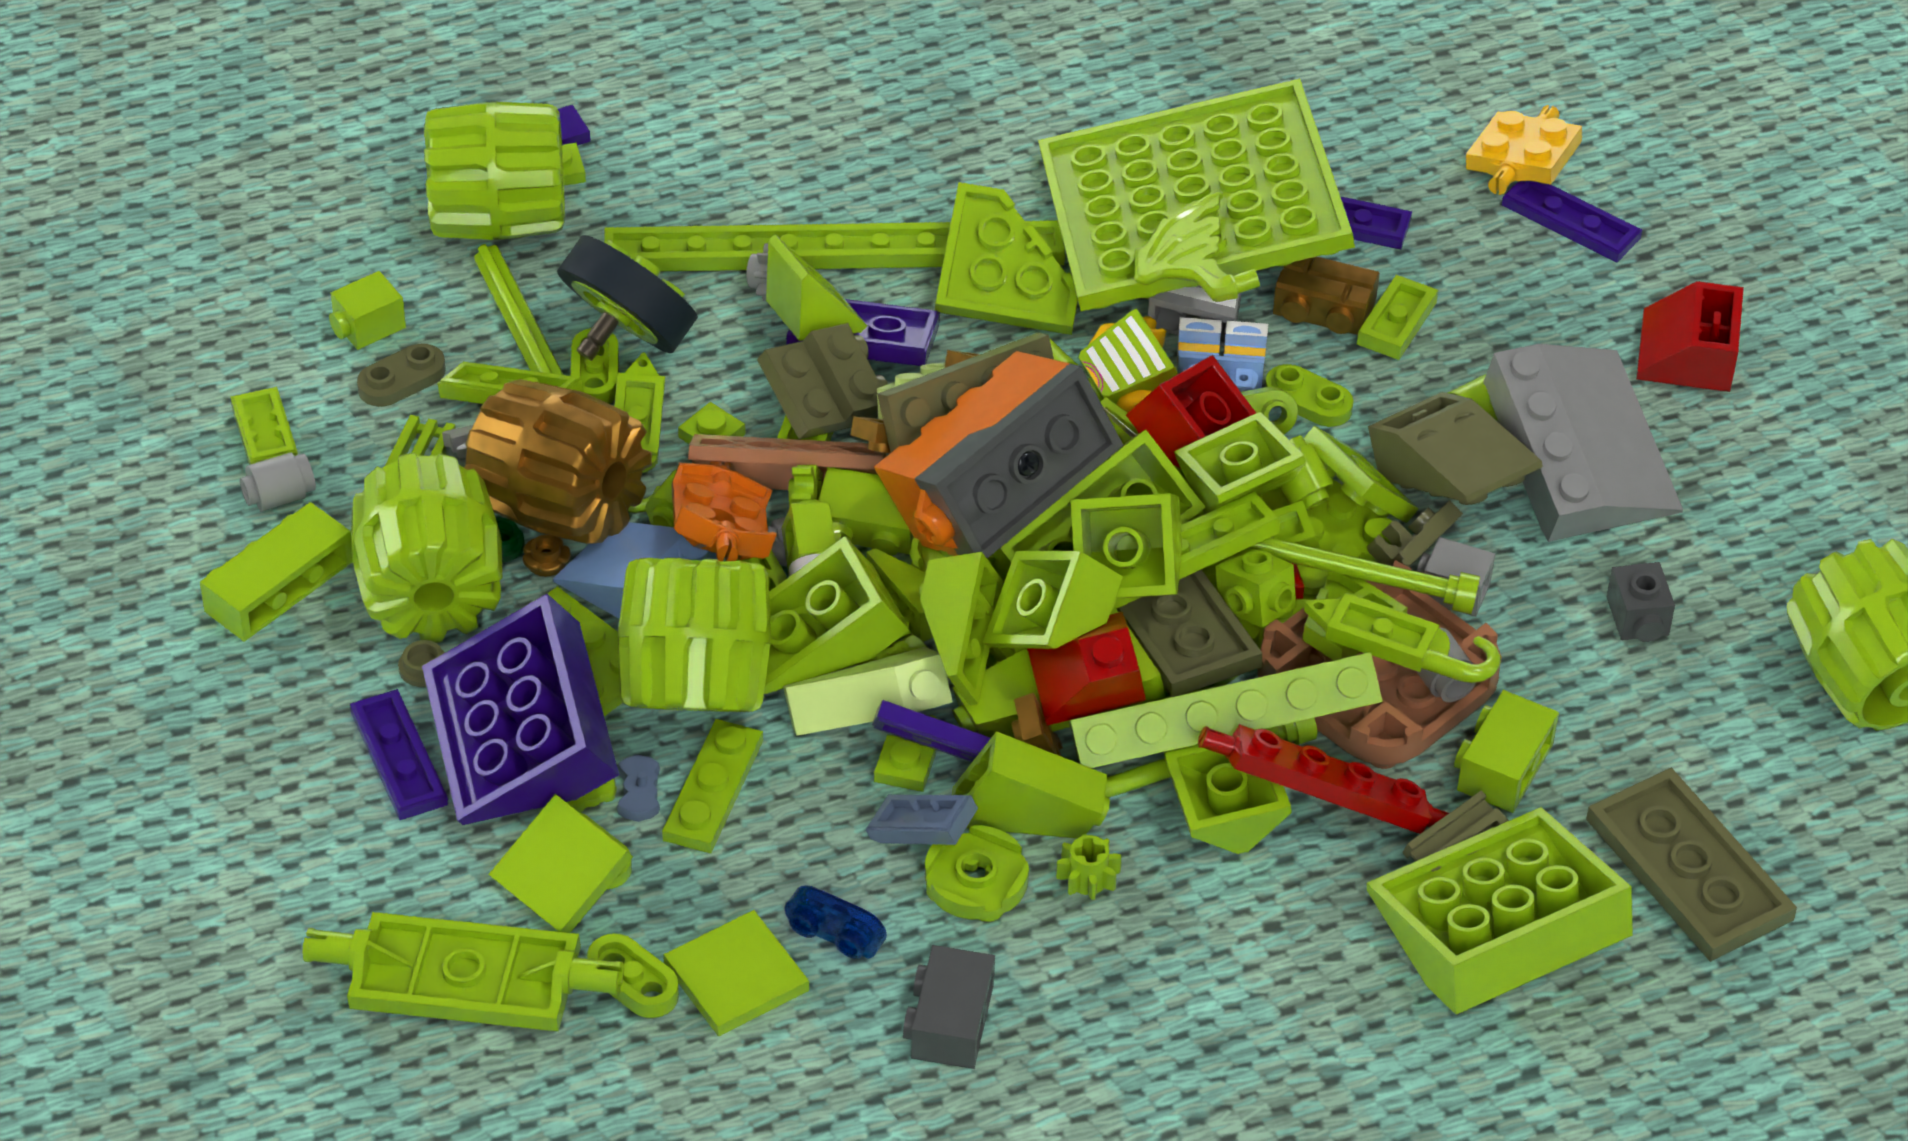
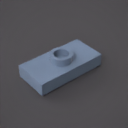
(922, 819)

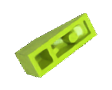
(958, 606)

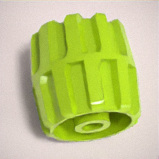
(494, 170)
(426, 547)
(1856, 631)
(694, 635)

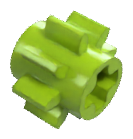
(1088, 866)

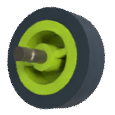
(626, 296)

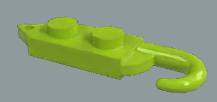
(642, 397)
(1397, 637)

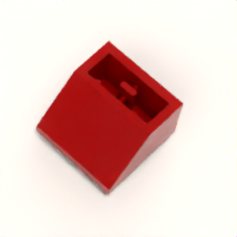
(1692, 337)

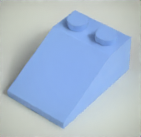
(601, 567)

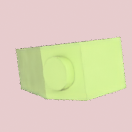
(854, 694)

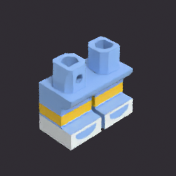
(1243, 348)

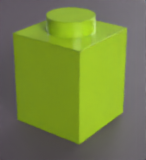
(367, 310)

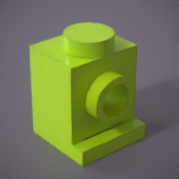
(808, 529)

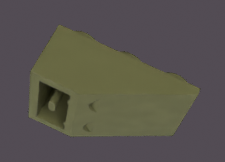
(1450, 450)

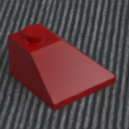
(1088, 673)

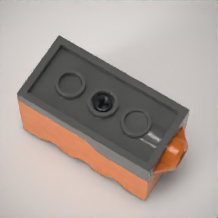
(999, 456)

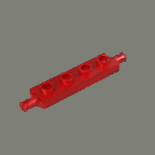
(1324, 777)

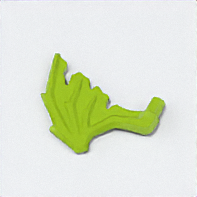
(1183, 251)

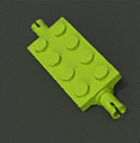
(463, 970)

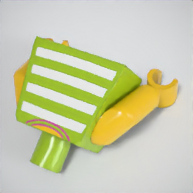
(1127, 360)

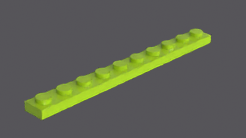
(818, 244)

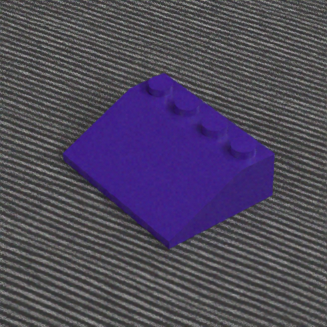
(519, 715)

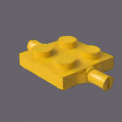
(1523, 148)

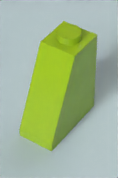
(1033, 790)

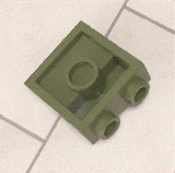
(823, 380)

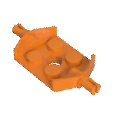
(721, 511)

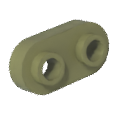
(401, 375)

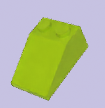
(829, 617)

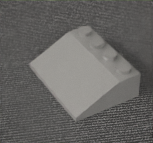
(1588, 431)

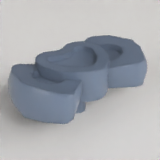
(639, 788)

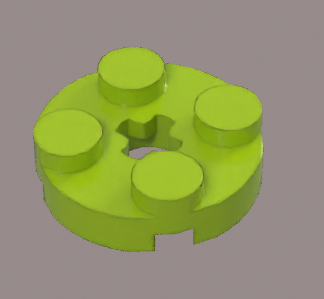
(981, 897)

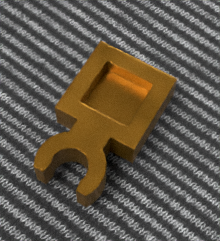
(1032, 725)

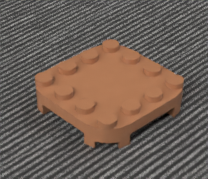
(1410, 714)

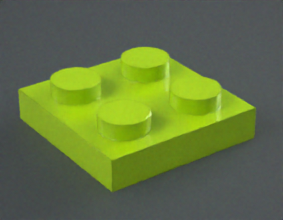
(1360, 477)

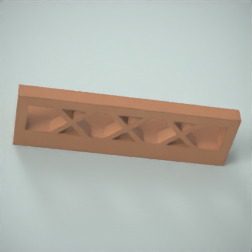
(771, 459)

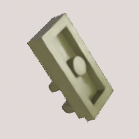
(1409, 548)

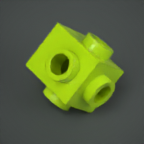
(1257, 586)

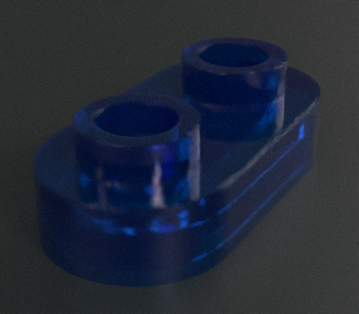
(847, 926)

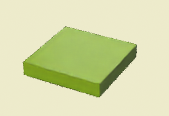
(560, 865)
(736, 972)

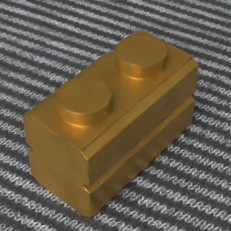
(1326, 294)

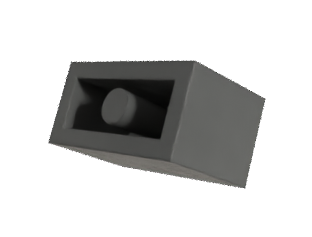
(951, 1006)

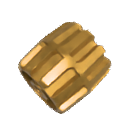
(559, 460)

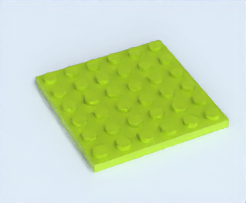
(1130, 174)

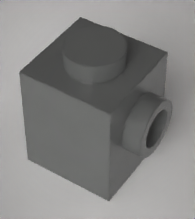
(1640, 612)

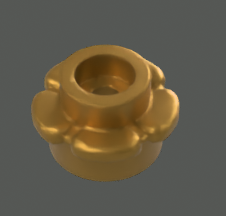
(546, 563)

